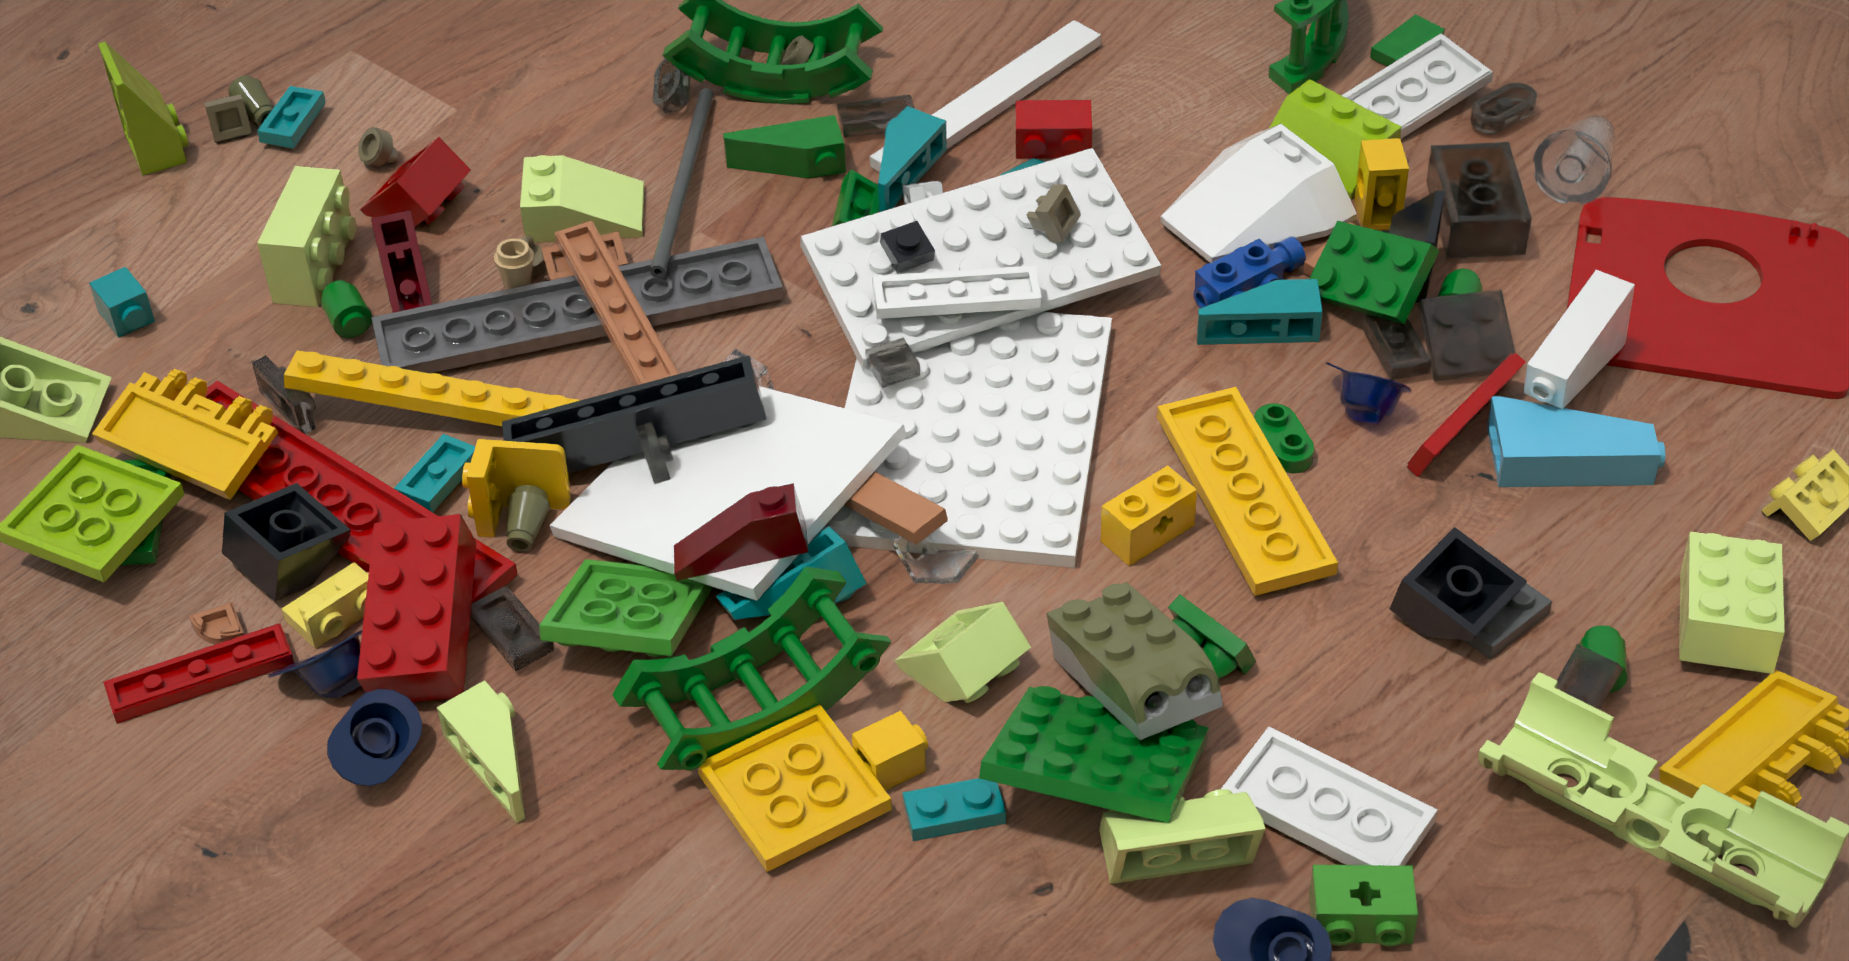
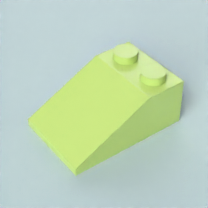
(569, 192)
(46, 395)

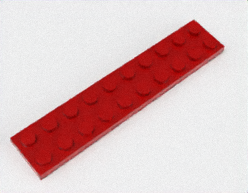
(348, 494)

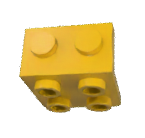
(504, 465)

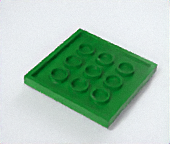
(1089, 757)

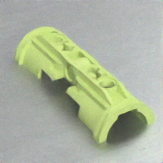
(1778, 841)

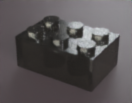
(1482, 200)

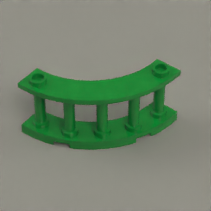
(1317, 49)
(773, 81)
(738, 656)

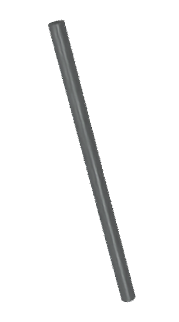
(681, 184)

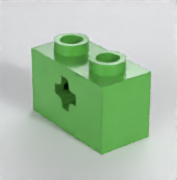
(1364, 903)

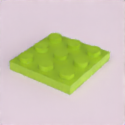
(90, 512)

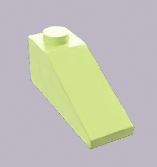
(483, 735)

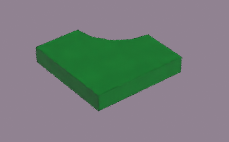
(1404, 40)

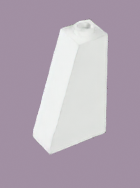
(1581, 341)

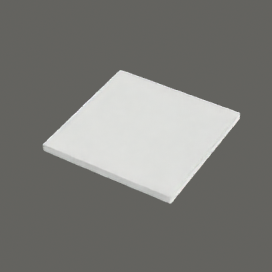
(800, 442)

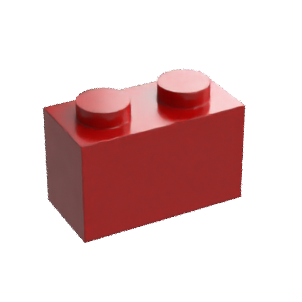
(1052, 128)

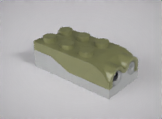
(1134, 660)

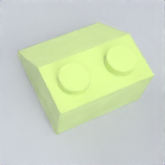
(966, 653)

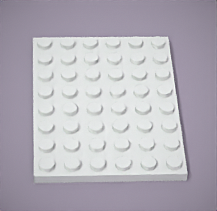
(994, 437)

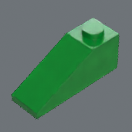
(790, 149)

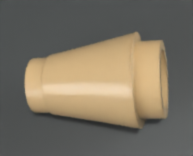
(514, 262)

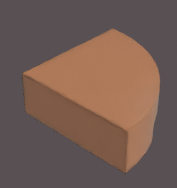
(217, 624)

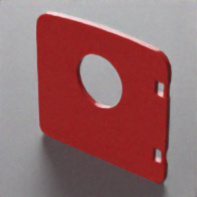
(1778, 339)

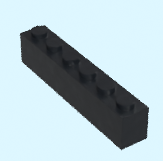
(678, 405)

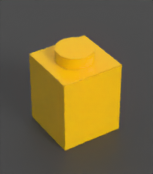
(892, 749)

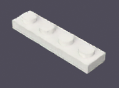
(956, 292)

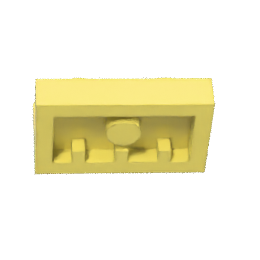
(1815, 496)
(329, 606)

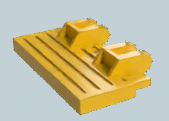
(184, 431)
(1764, 743)

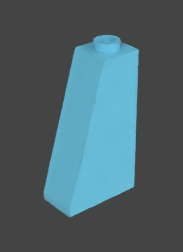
(1569, 447)

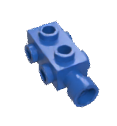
(1246, 269)

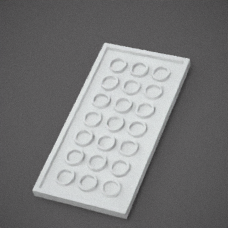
(980, 230)

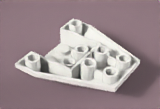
(1262, 190)

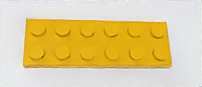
(1246, 491)

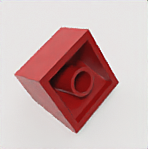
(420, 184)

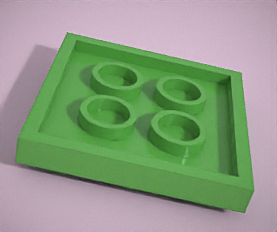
(624, 609)

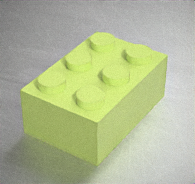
(306, 236)
(1731, 602)

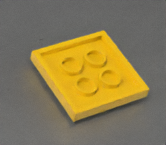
(794, 787)

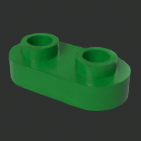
(1286, 437)

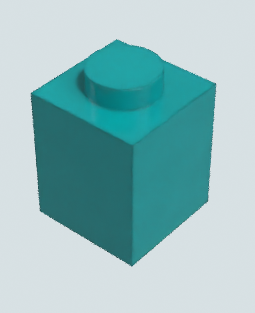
(122, 302)

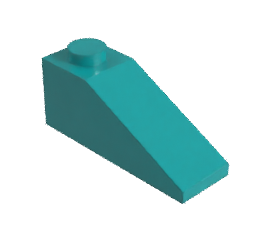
(910, 149)
(1267, 314)
(825, 552)

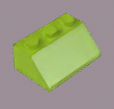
(1333, 127)

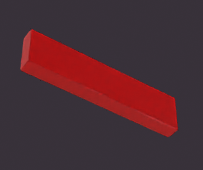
(1465, 414)
(198, 673)

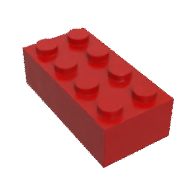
(418, 608)

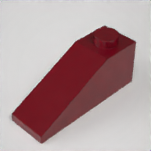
(401, 261)
(749, 532)

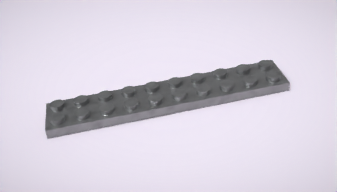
(560, 314)

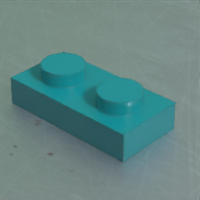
(291, 117)
(436, 472)
(953, 808)

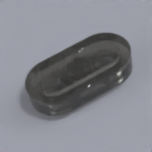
(670, 88)
(1503, 108)

